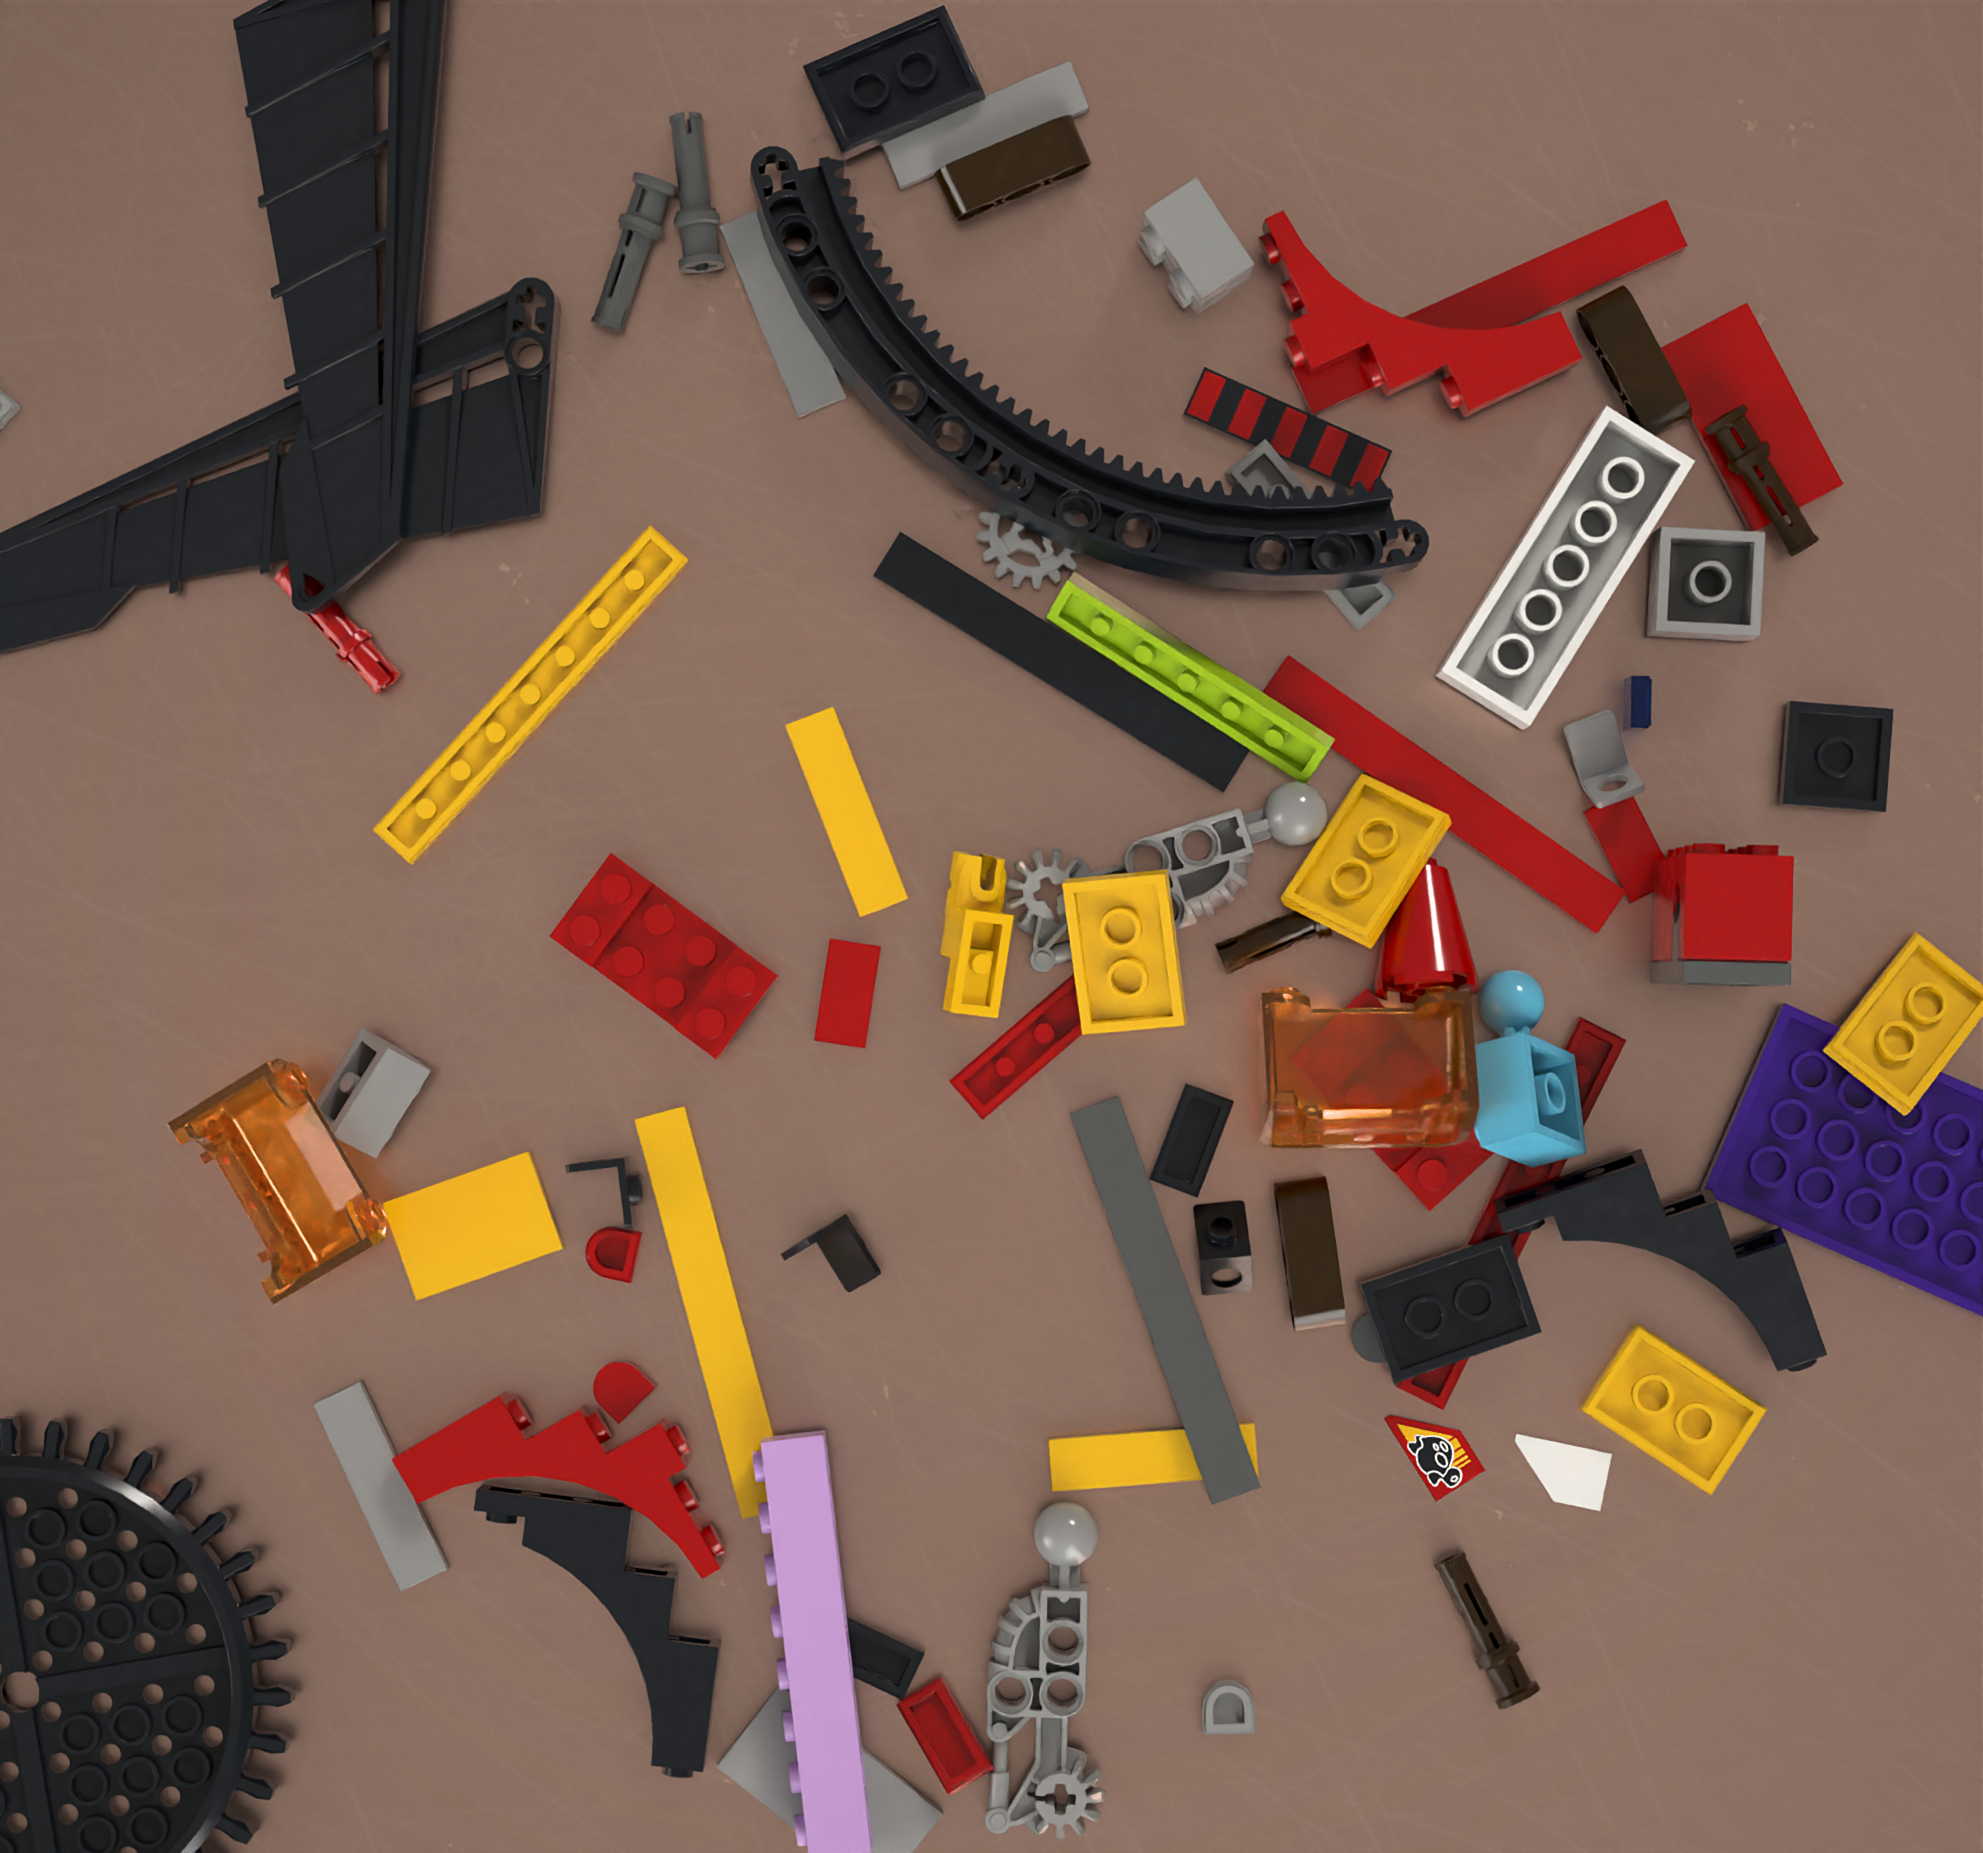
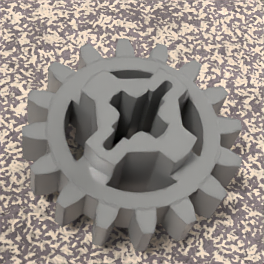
(1012, 544)

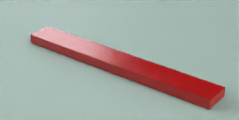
(1521, 292)
(1474, 814)
(1595, 1057)

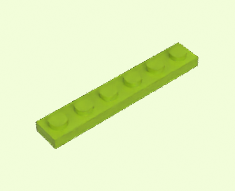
(1189, 678)

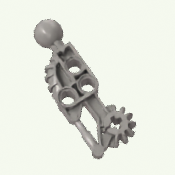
(1291, 815)
(1023, 1650)

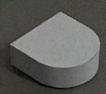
(1228, 1709)

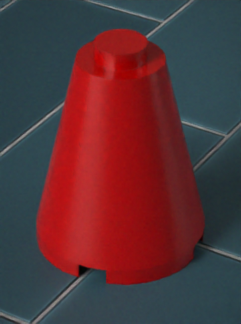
(1426, 941)

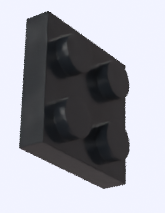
(1836, 756)

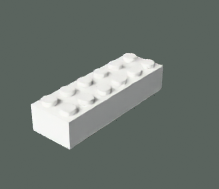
(1565, 568)

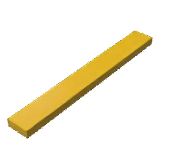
(530, 695)
(708, 1297)

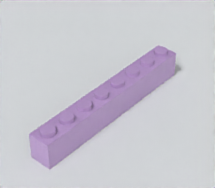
(815, 1643)

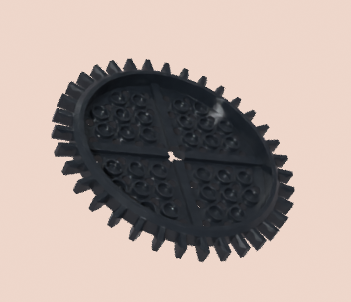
(165, 1549)

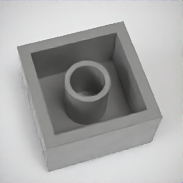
(1194, 247)
(1706, 584)

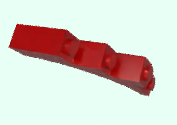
(1400, 352)
(574, 1449)

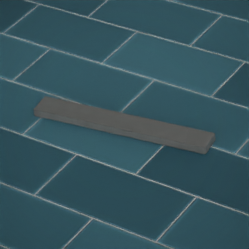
(1165, 1300)

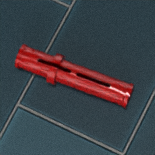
(348, 639)

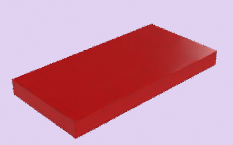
(1734, 366)

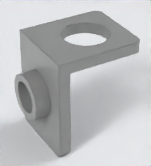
(1601, 758)

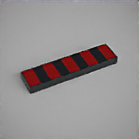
(1292, 433)

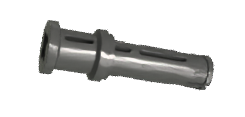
(696, 216)
(639, 228)

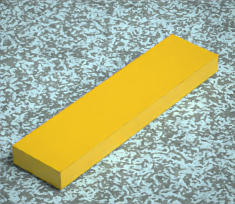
(846, 812)
(1129, 1458)

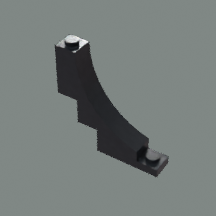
(1621, 1206)
(594, 1545)

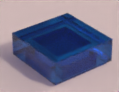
(1637, 703)

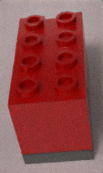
(1722, 916)

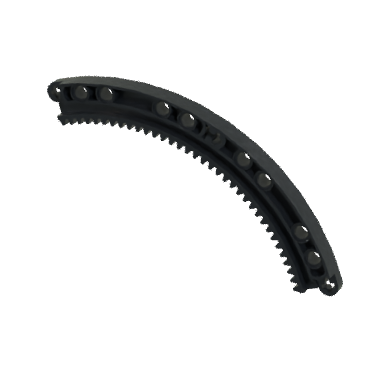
(1187, 531)

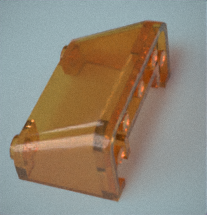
(1367, 1072)
(286, 1175)

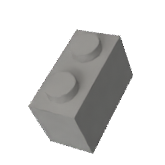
(370, 1092)

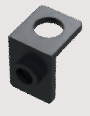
(629, 1184)
(1223, 1245)
(843, 1251)

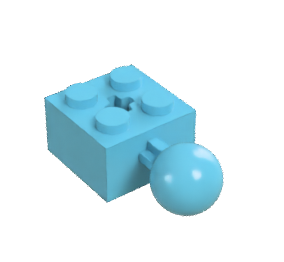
(1524, 1083)

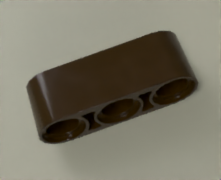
(1013, 168)
(1634, 361)
(1310, 1253)

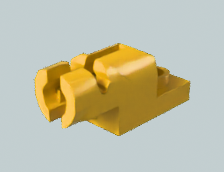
(976, 935)

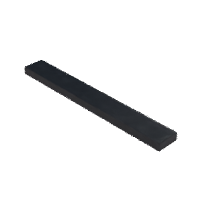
(1061, 662)

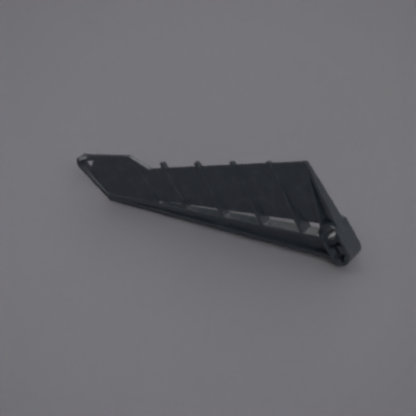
(316, 151)
(468, 465)

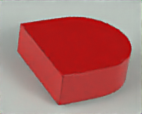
(614, 1252)
(621, 1388)

